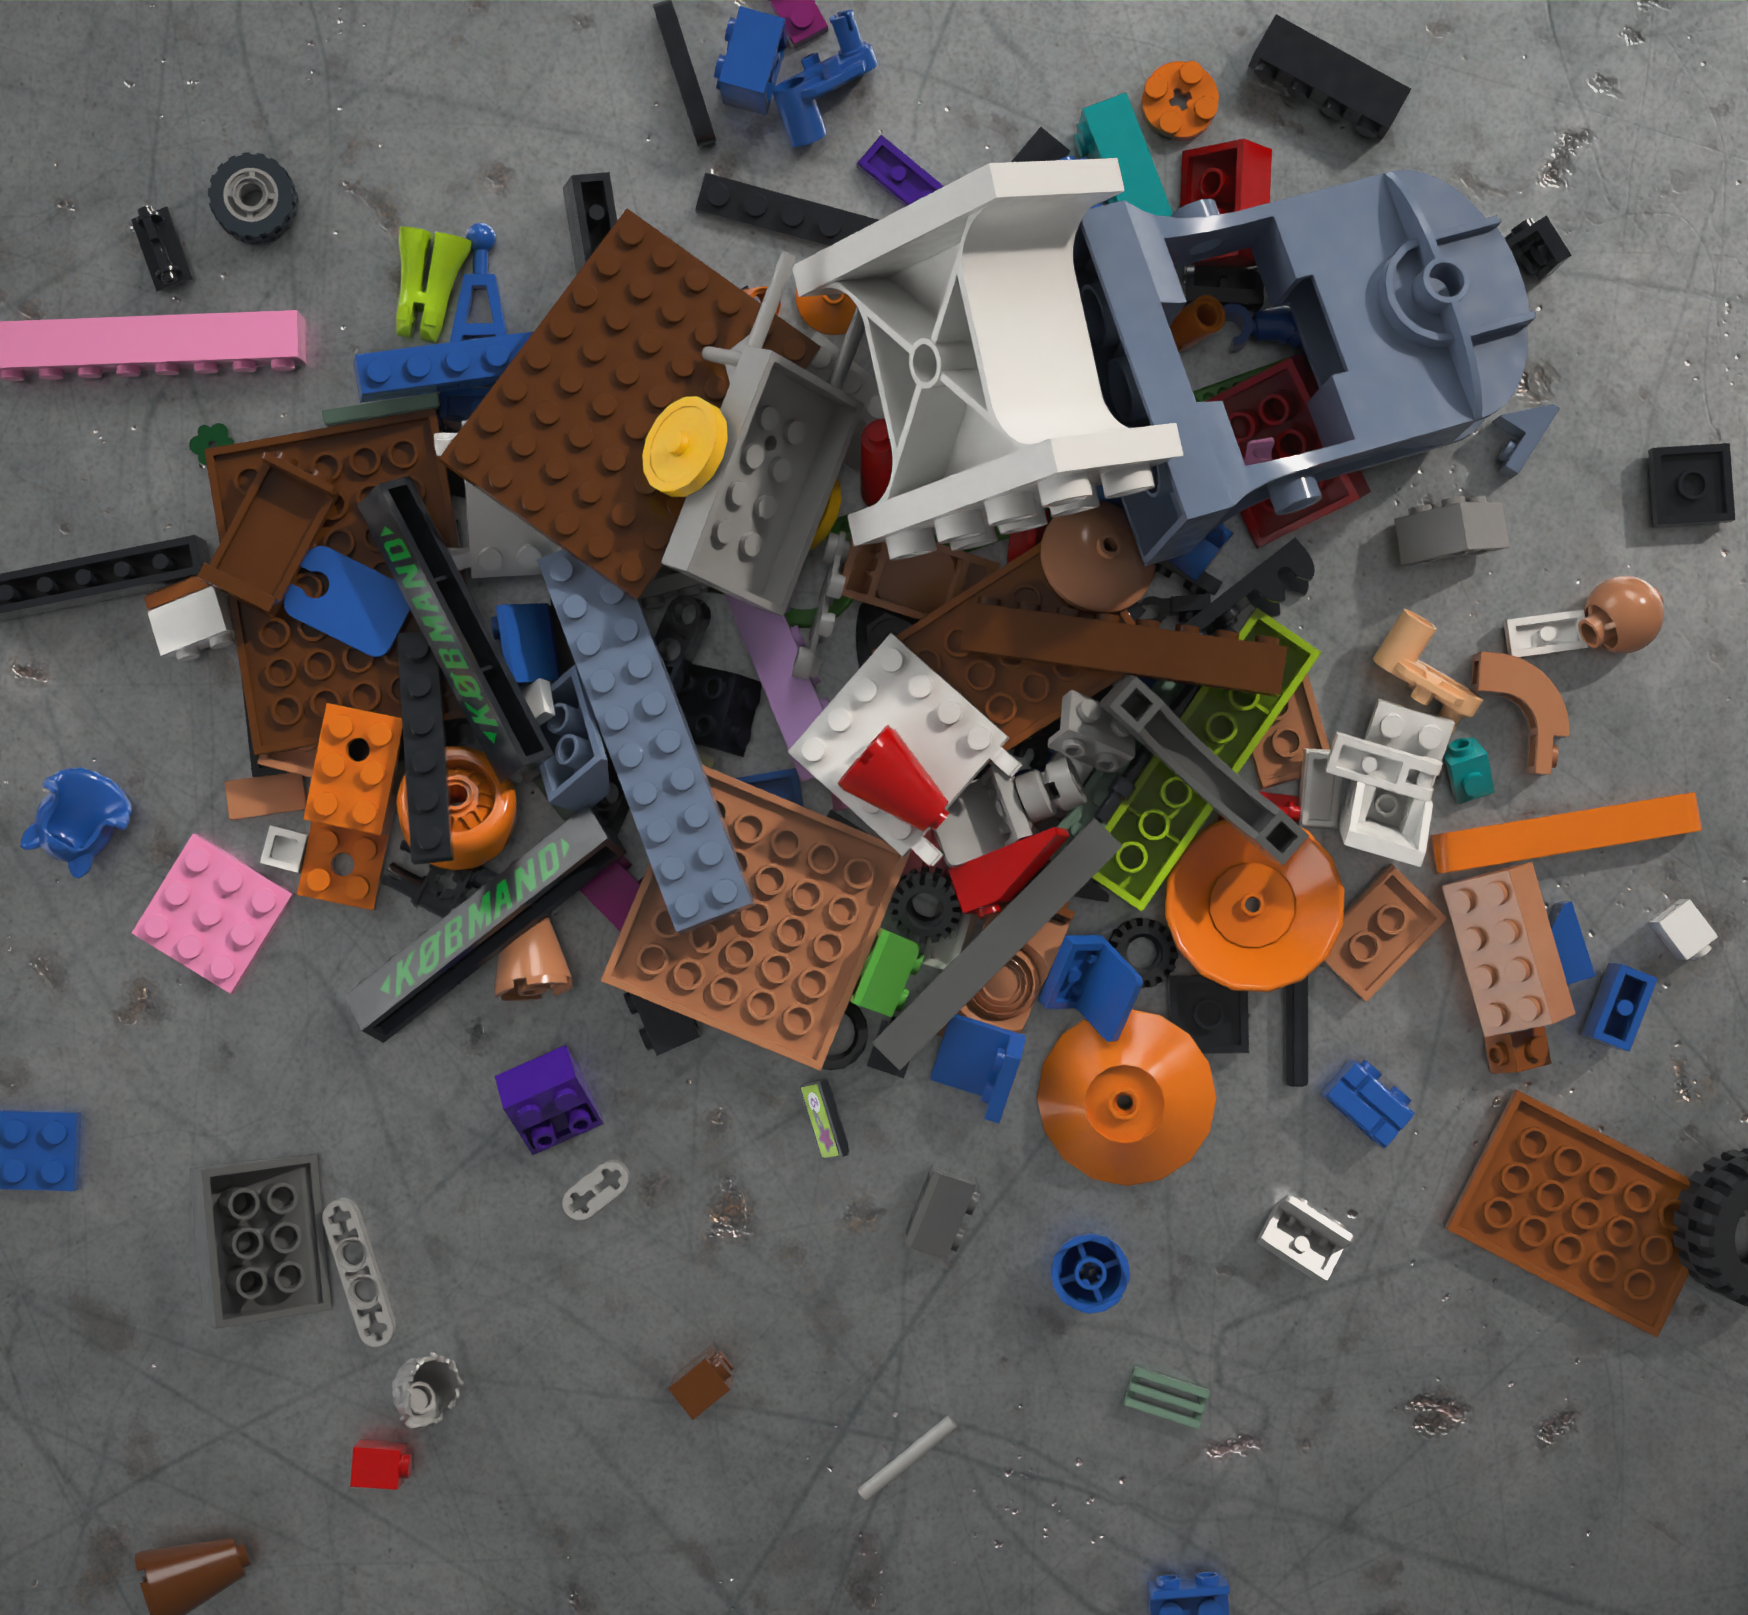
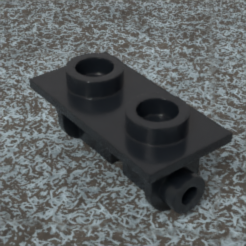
(161, 247)

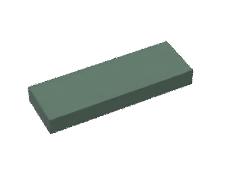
(380, 409)

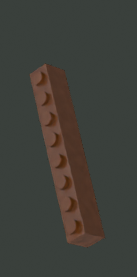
(1124, 648)

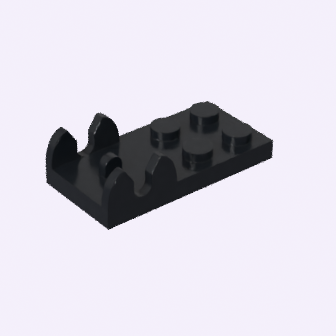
(1262, 588)

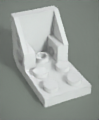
(1387, 820)

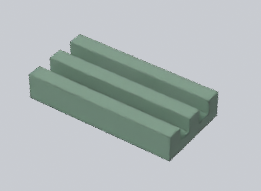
(1198, 1407)

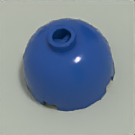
(1095, 1290)

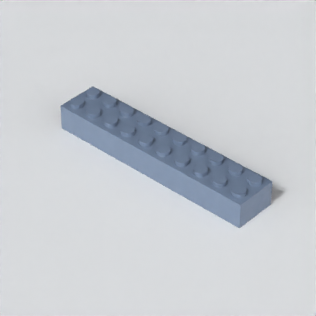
(648, 745)

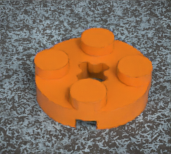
(1189, 80)

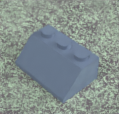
(579, 767)

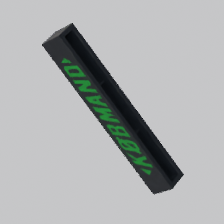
(454, 629)
(485, 924)

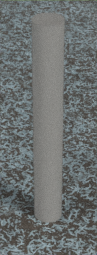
(907, 1458)

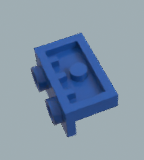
(1197, 1596)

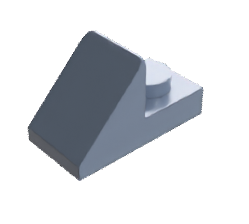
(1528, 429)

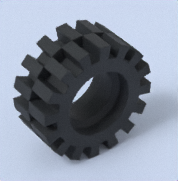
(922, 925)
(1162, 939)

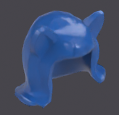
(77, 818)

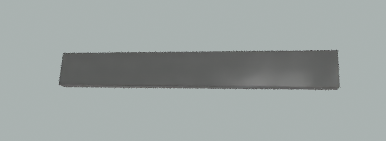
(997, 944)

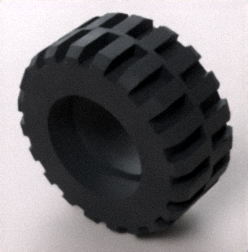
(1709, 1225)

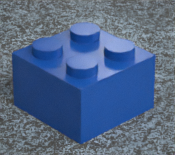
(752, 60)

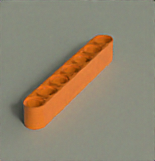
(1566, 832)

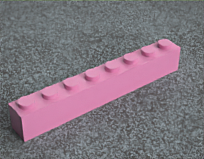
(152, 343)

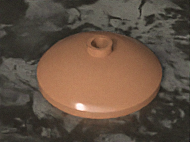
(1084, 570)

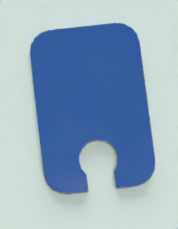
(358, 607)

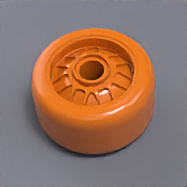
(485, 818)

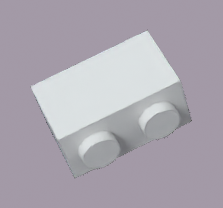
(193, 624)

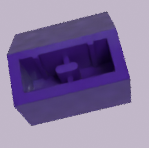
(548, 1100)

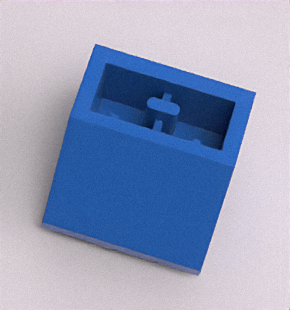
(527, 641)

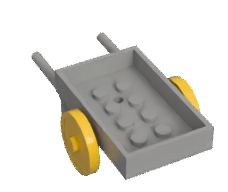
(759, 466)

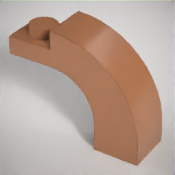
(1534, 695)

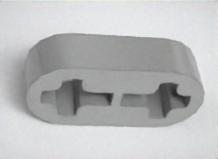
(589, 1183)

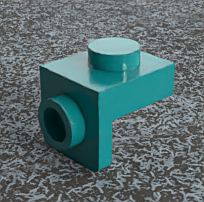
(1468, 770)

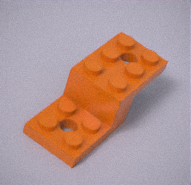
(351, 806)

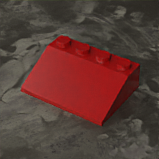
(1277, 408)

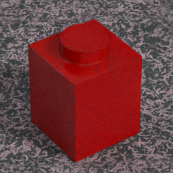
(380, 1464)

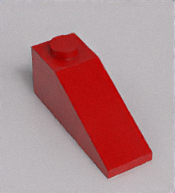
(1003, 873)

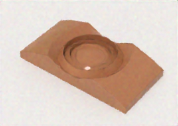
(911, 584)
(1014, 988)

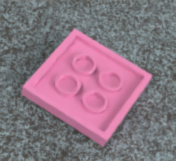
(213, 913)

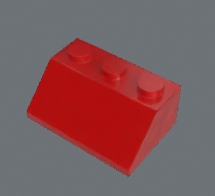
(1232, 175)

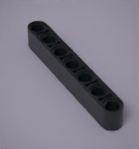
(689, 637)

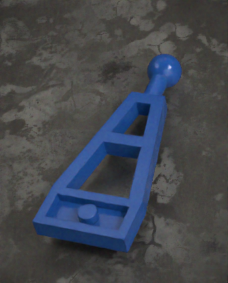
(483, 239)

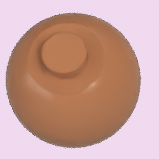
(1622, 615)

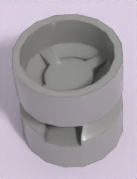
(1038, 795)

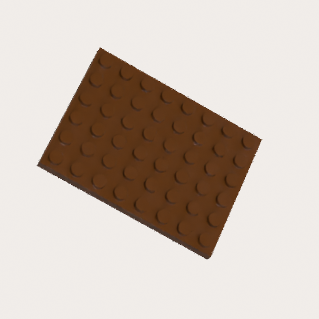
(575, 405)
(284, 663)

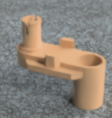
(1400, 657)

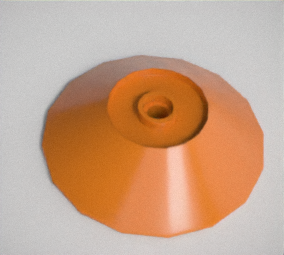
(1259, 949)
(1154, 1067)

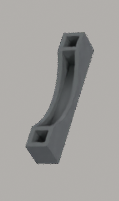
(1205, 773)

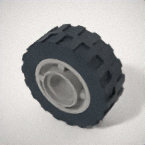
(249, 174)

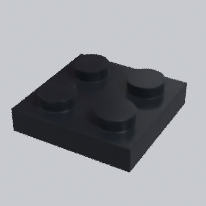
(1691, 485)
(1209, 1013)

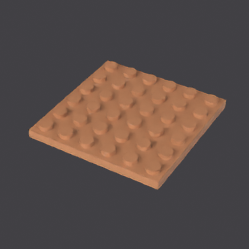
(792, 959)

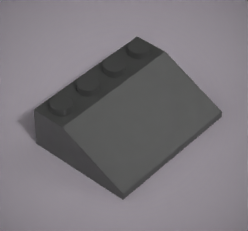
(260, 1240)

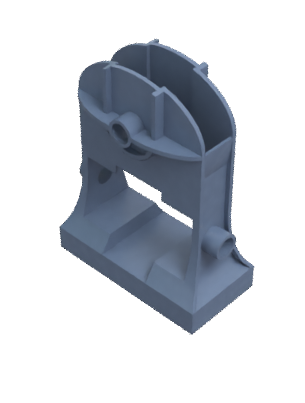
(1396, 299)

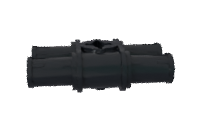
(428, 890)

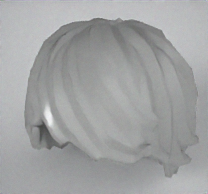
(425, 1390)

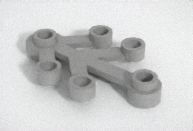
(834, 553)

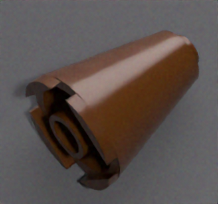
(189, 1574)

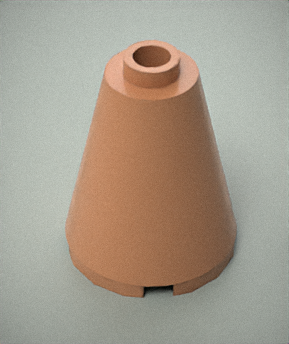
(532, 966)

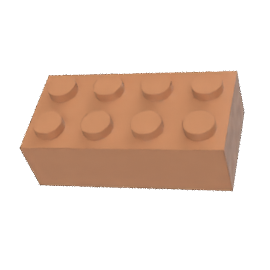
(1508, 950)

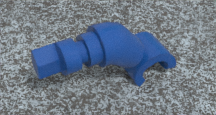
(1265, 325)

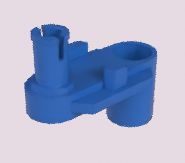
(798, 94)

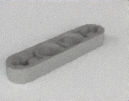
(352, 1274)

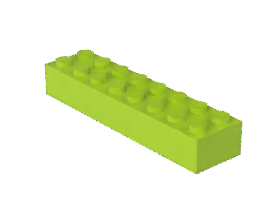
(1163, 809)

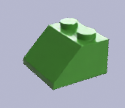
(886, 973)

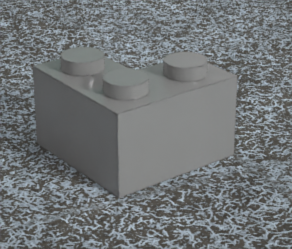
(1452, 530)

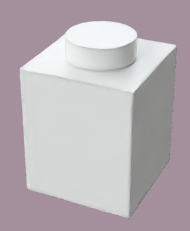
(1684, 930)

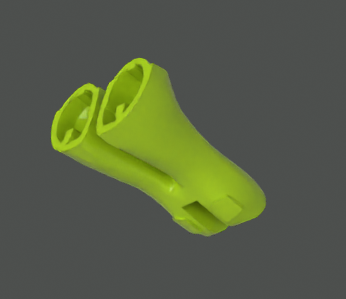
(446, 260)

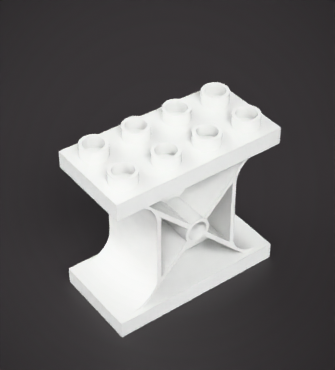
(986, 358)

